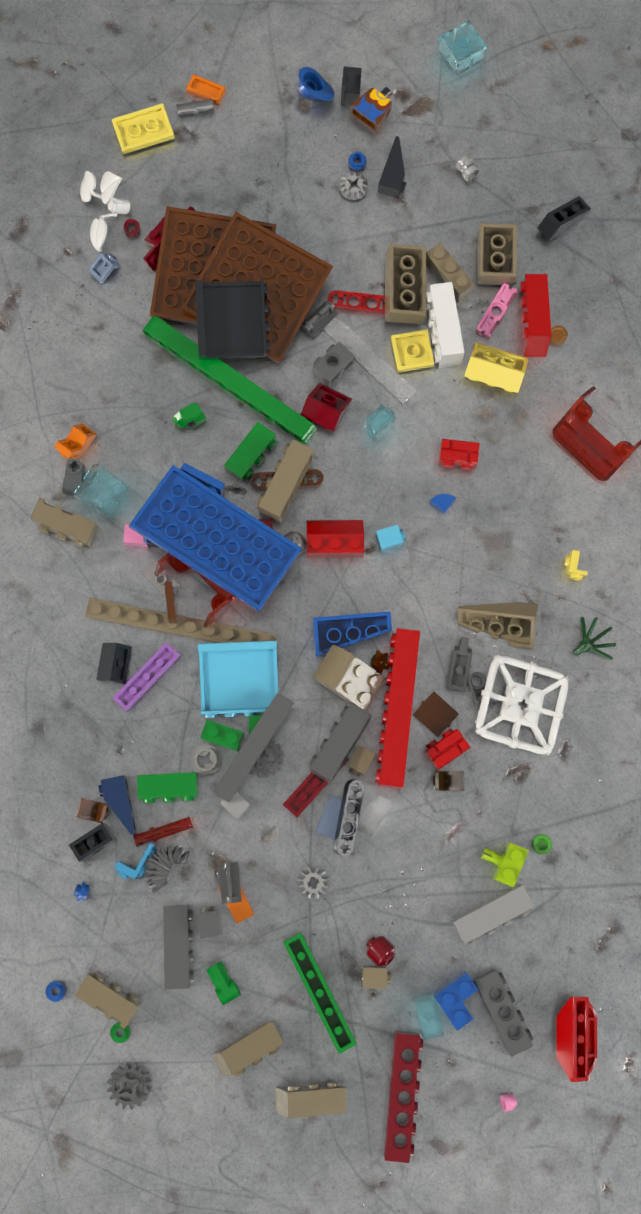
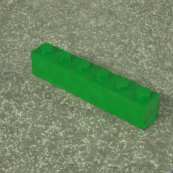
(320, 992)

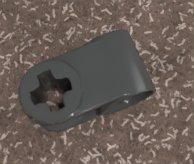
(73, 479)
(475, 691)

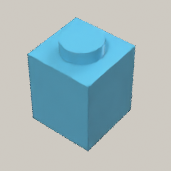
(390, 538)

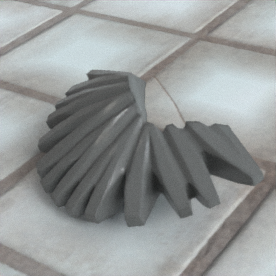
(163, 866)

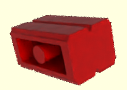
(459, 454)
(446, 749)

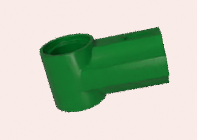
(225, 987)

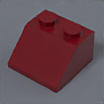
(325, 407)

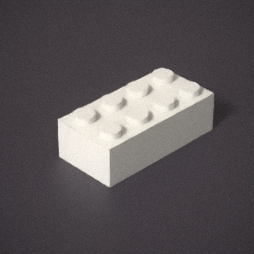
(445, 325)

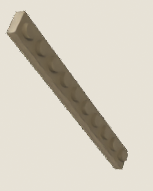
(159, 622)

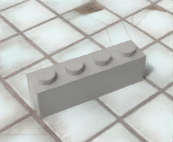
(493, 914)

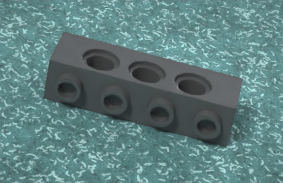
(513, 1044)

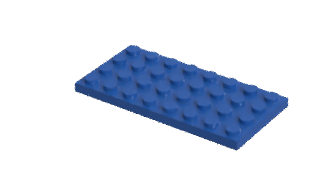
(215, 538)

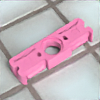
(489, 320)

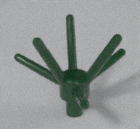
(587, 643)

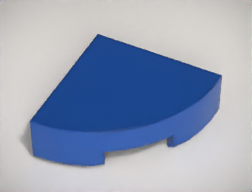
(443, 501)

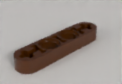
(310, 473)

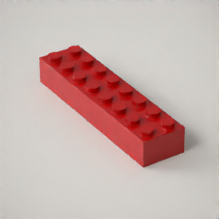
(399, 709)

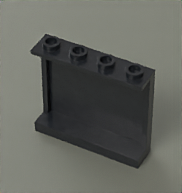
(232, 319)

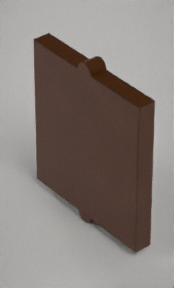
(435, 714)

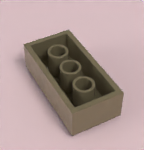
(405, 284)

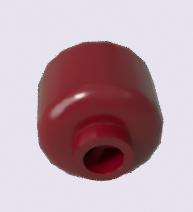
(380, 951)

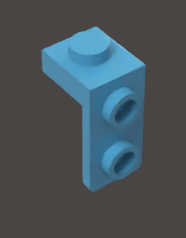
(126, 871)

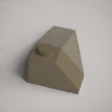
(508, 621)

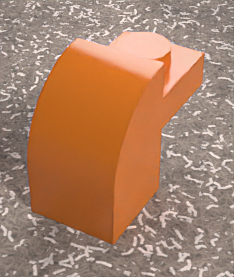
(77, 442)

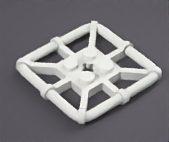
(511, 711)

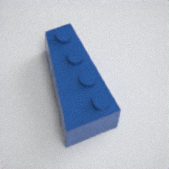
(348, 629)

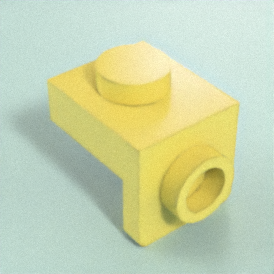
(571, 562)

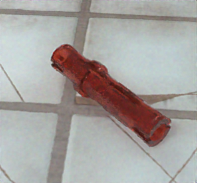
(142, 838)

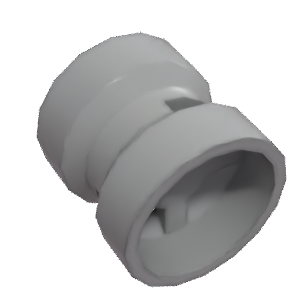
(467, 168)

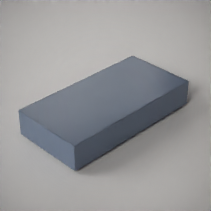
(330, 817)

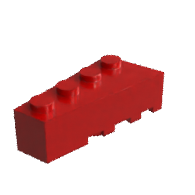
(535, 315)

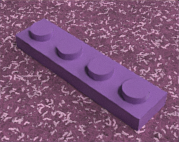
(146, 677)

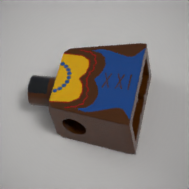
(373, 108)

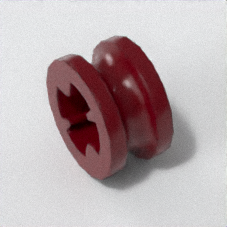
(130, 222)

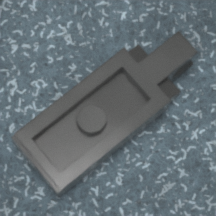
(460, 666)

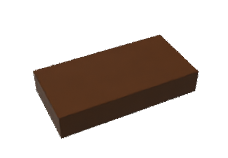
(170, 602)

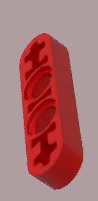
(363, 299)

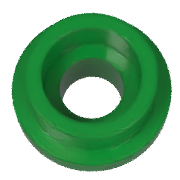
(115, 1037)

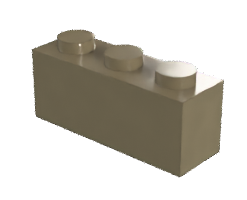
(448, 270)

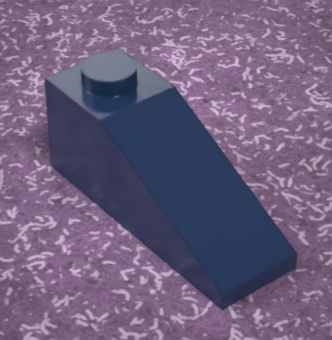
(117, 796)

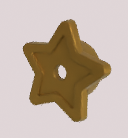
(379, 661)

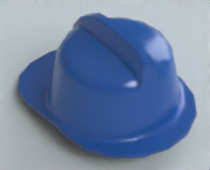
(313, 85)

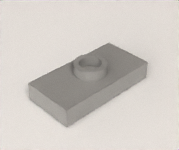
(158, 582)

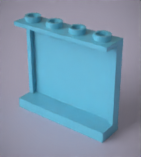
(237, 677)

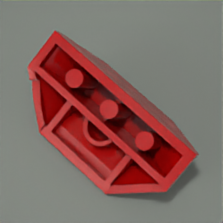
(577, 1038)

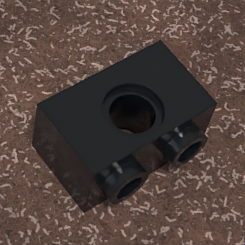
(92, 842)

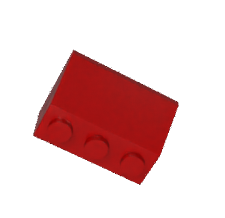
(335, 539)

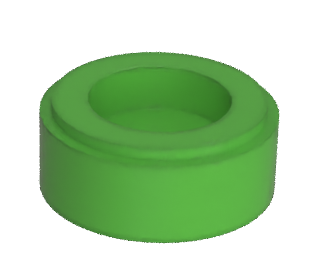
(541, 844)

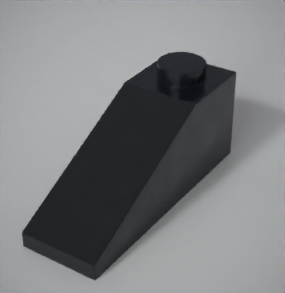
(393, 175)
(563, 217)

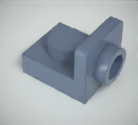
(103, 266)

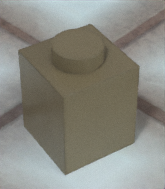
(360, 761)
(375, 977)

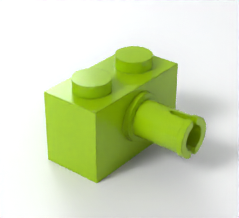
(508, 863)

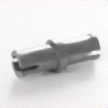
(195, 107)

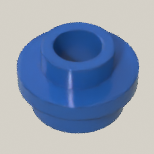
(357, 156)
(81, 891)
(62, 991)

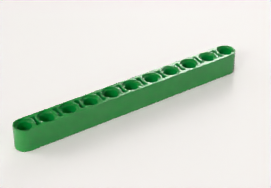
(230, 380)

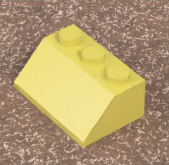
(496, 367)

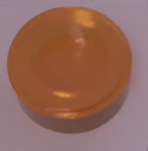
(559, 335)

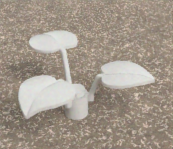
(117, 206)

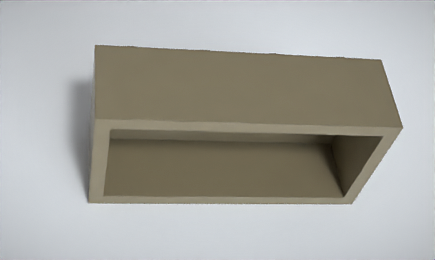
(286, 481)

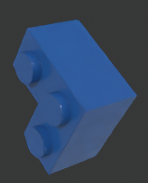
(451, 998)

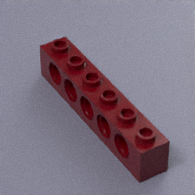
(394, 1151)

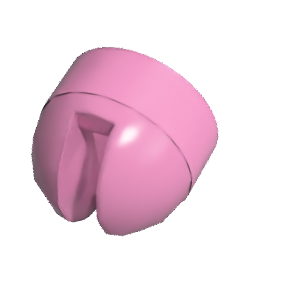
(508, 1102)

